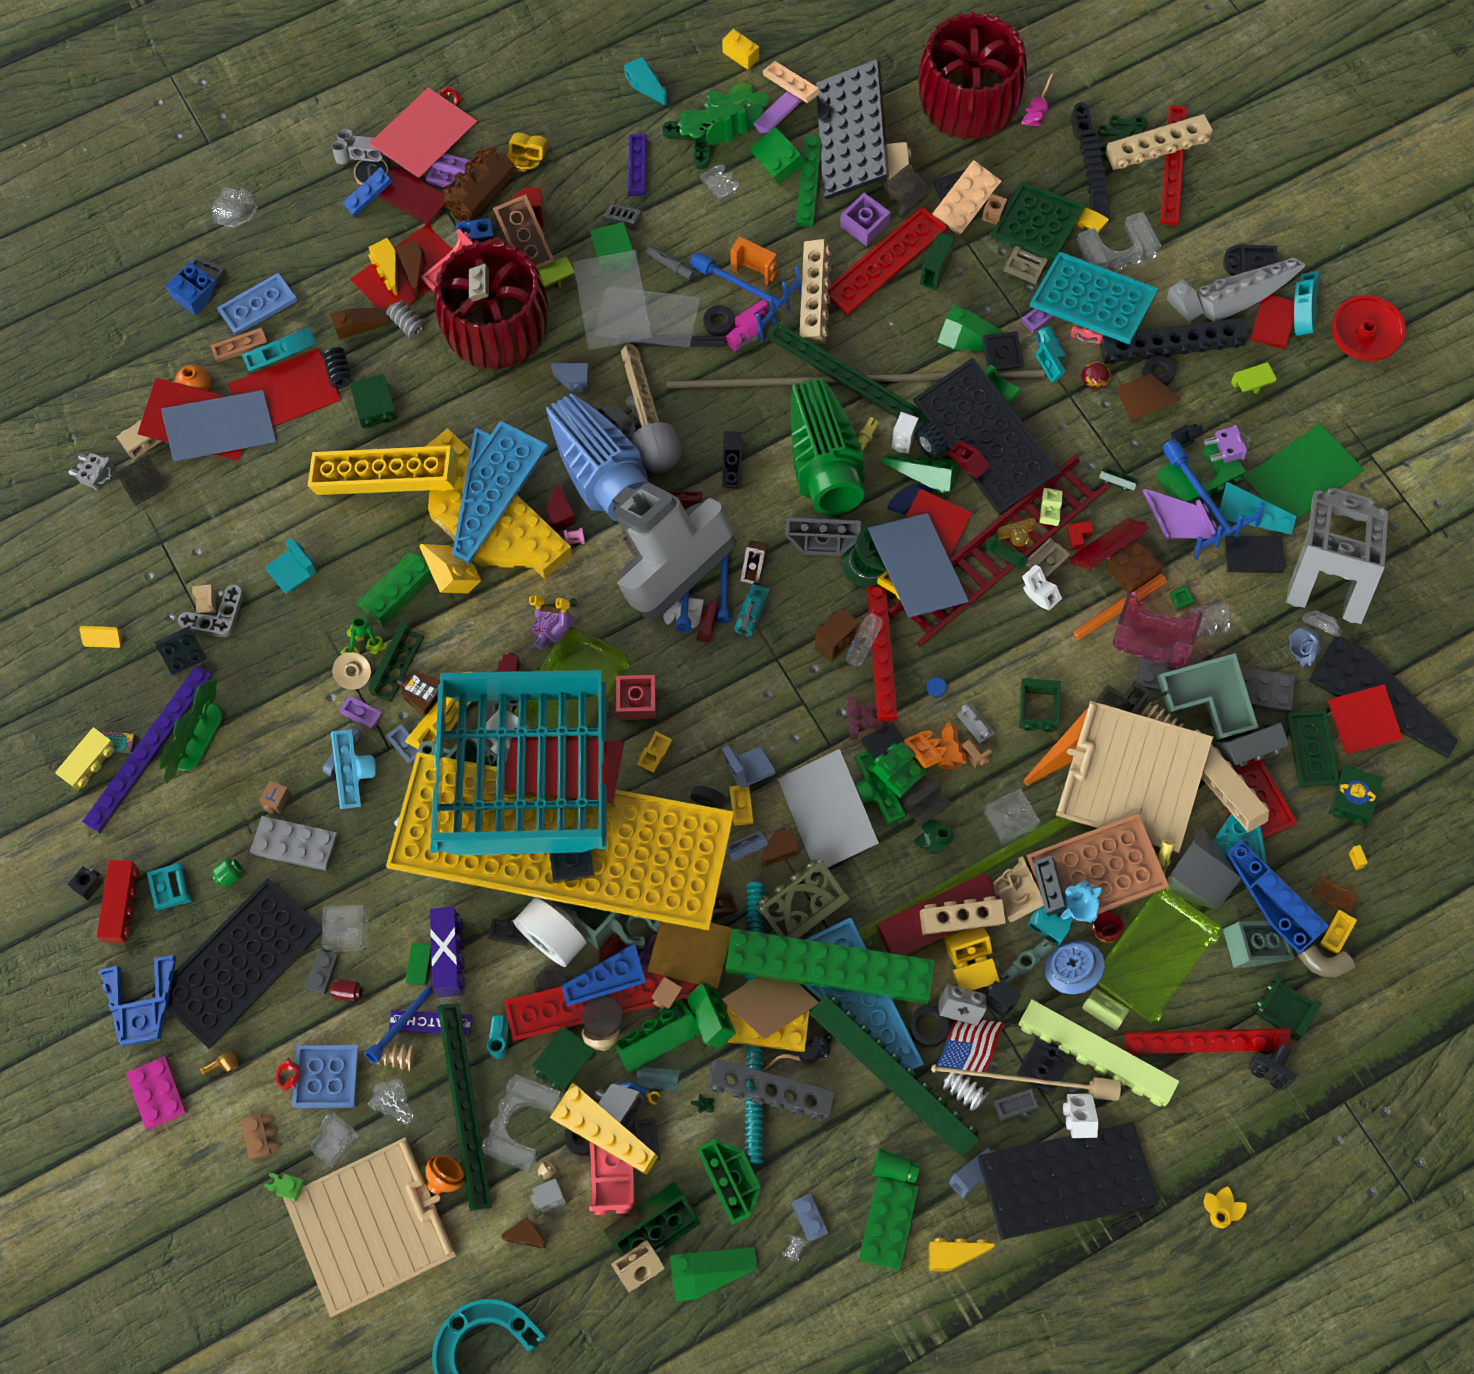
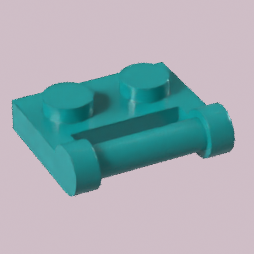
(162, 888)

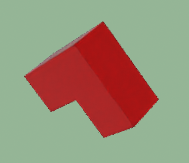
(1077, 532)

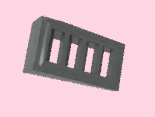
(628, 211)

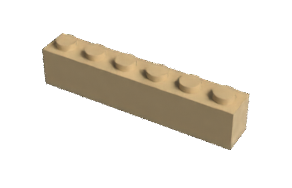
(1233, 791)

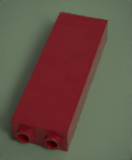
(903, 930)

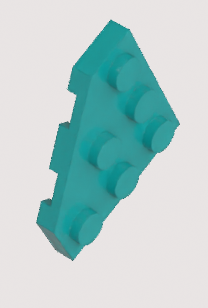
(1233, 832)

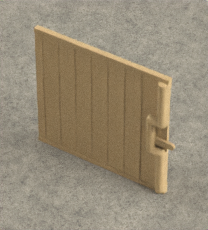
(1131, 768)
(369, 1227)

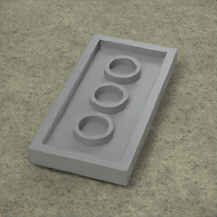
(293, 843)

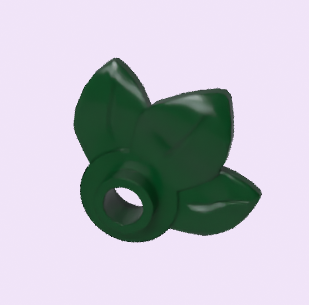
(932, 837)

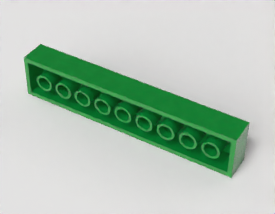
(830, 966)

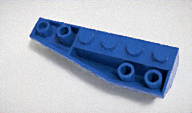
(1277, 901)

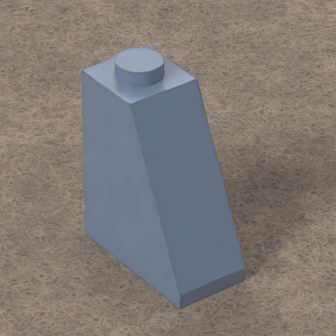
(968, 1177)

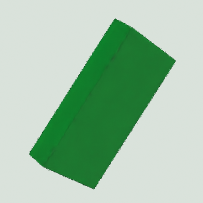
(418, 964)

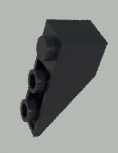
(732, 459)

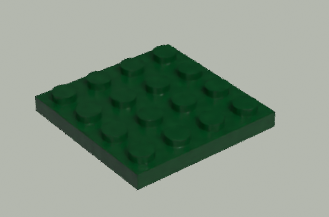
(1038, 221)

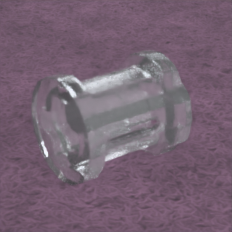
(794, 1248)

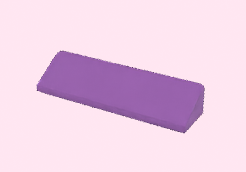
(777, 112)

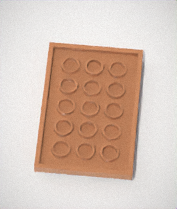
(1111, 858)

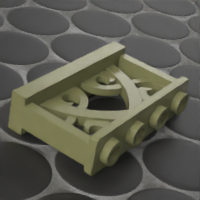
(829, 902)

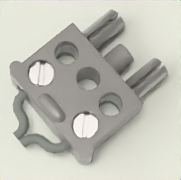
(93, 470)

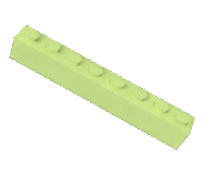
(1098, 1053)

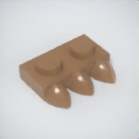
(257, 1136)

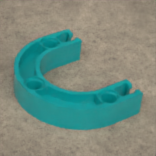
(476, 1314)

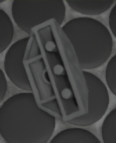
(822, 534)

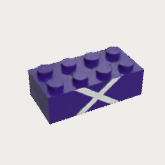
(446, 952)

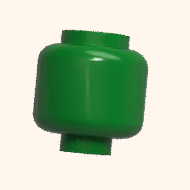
(227, 872)

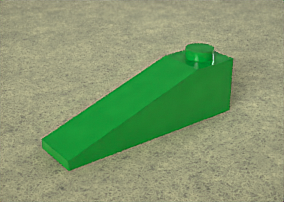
(965, 330)
(707, 1271)

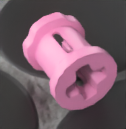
(574, 537)

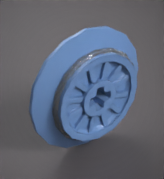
(1075, 979)

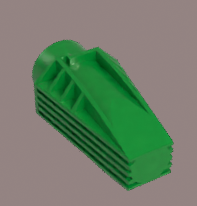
(825, 450)

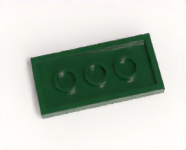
(1312, 749)

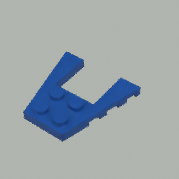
(143, 1019)

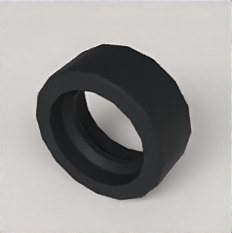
(926, 1042)

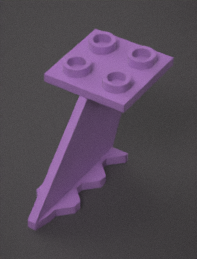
(1179, 518)

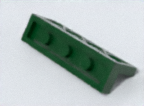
(389, 659)

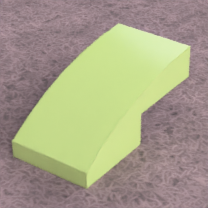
(1051, 506)

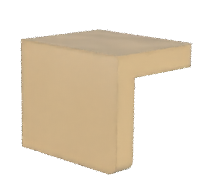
(205, 599)

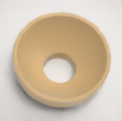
(599, 1043)

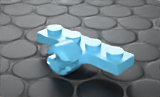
(350, 768)

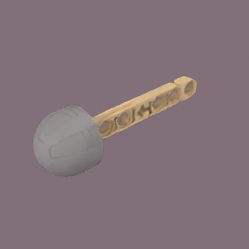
(655, 440)

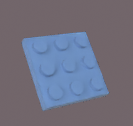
(326, 1076)

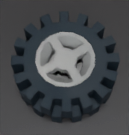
(931, 440)

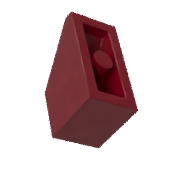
(969, 459)
(559, 511)

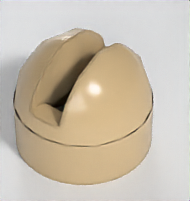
(546, 1169)

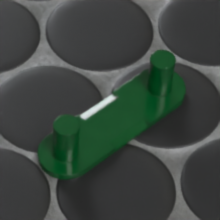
(1006, 553)

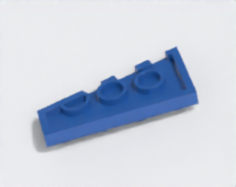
(609, 976)

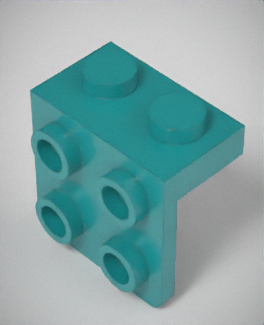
(291, 567)

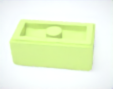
(1105, 1009)

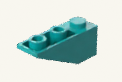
(642, 79)

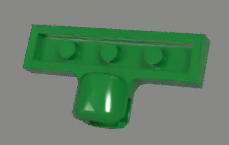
(876, 791)

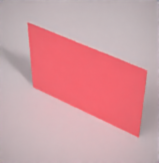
(423, 132)

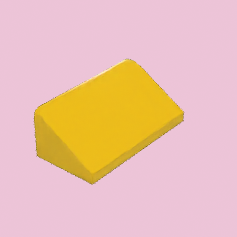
(101, 636)

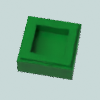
(1181, 598)

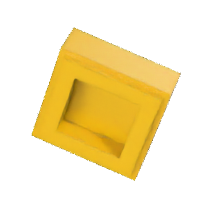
(1357, 857)

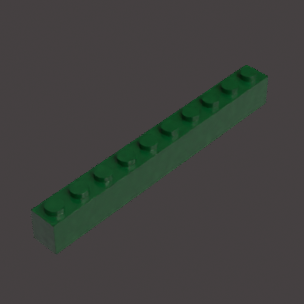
(895, 1075)

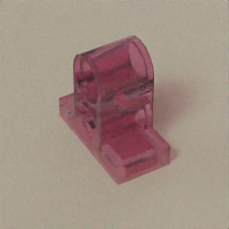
(866, 712)

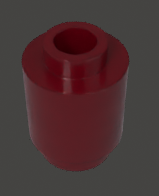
(346, 990)

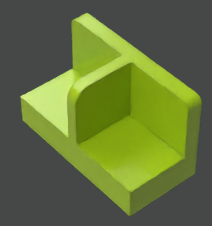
(556, 271)
(1254, 378)

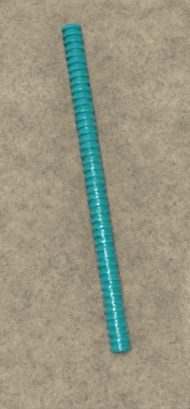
(754, 1057)

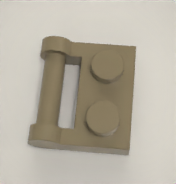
(1023, 268)

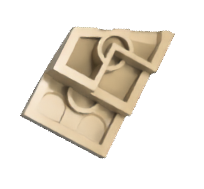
(1018, 891)

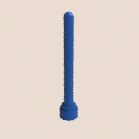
(723, 614)
(684, 623)
(375, 1052)

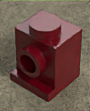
(509, 663)

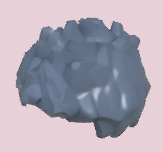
(1305, 645)

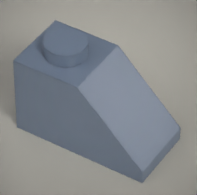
(572, 375)

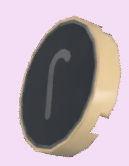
(365, 169)

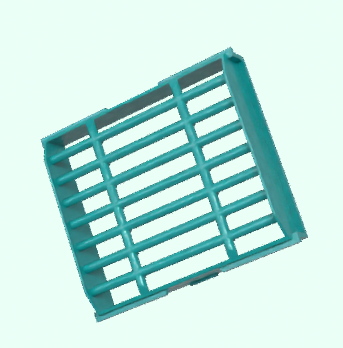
(521, 688)

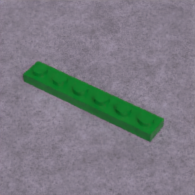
(808, 182)

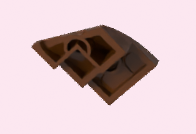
(1145, 396)

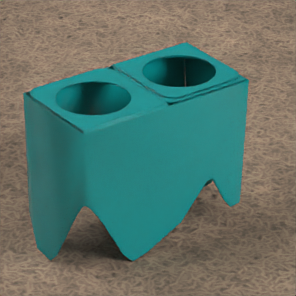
(1051, 927)

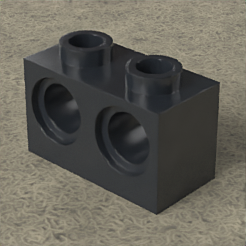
(1001, 998)

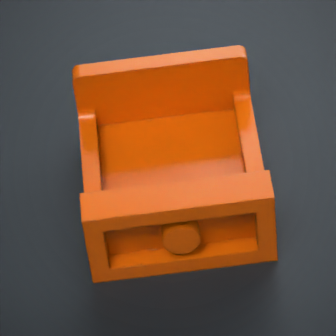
(754, 257)

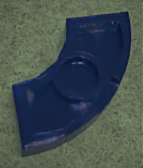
(904, 499)

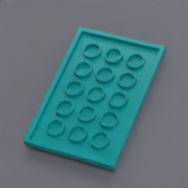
(1094, 297)

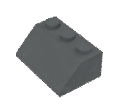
(1253, 744)

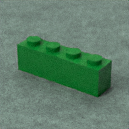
(657, 1036)

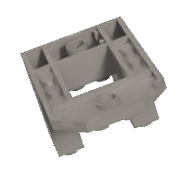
(1342, 555)

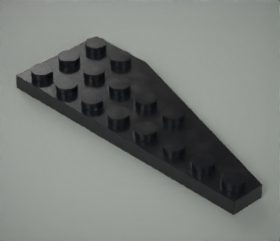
(1351, 669)

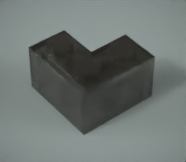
(1131, 701)

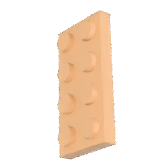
(966, 198)

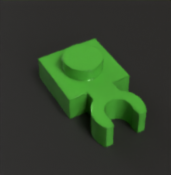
(287, 1187)

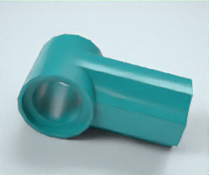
(498, 1035)

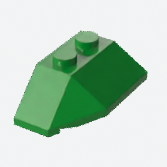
(731, 1178)

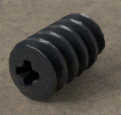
(337, 367)

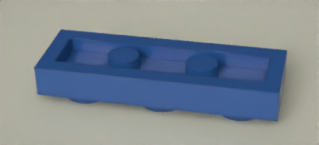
(367, 192)

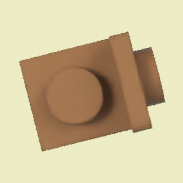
(973, 754)

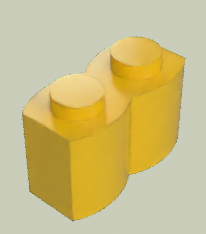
(531, 147)

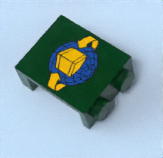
(1355, 795)

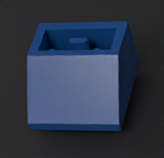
(191, 288)

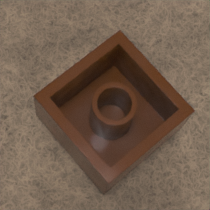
(1134, 566)
(836, 634)

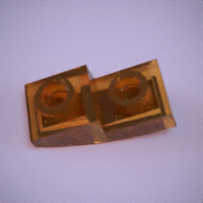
(1333, 895)

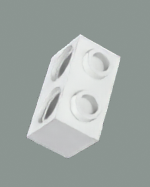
(1081, 1116)

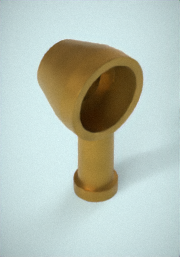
(227, 1061)

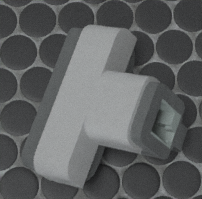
(671, 546)

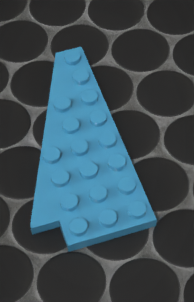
(494, 477)
(873, 1011)

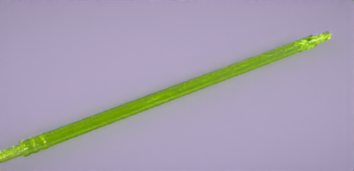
(974, 870)

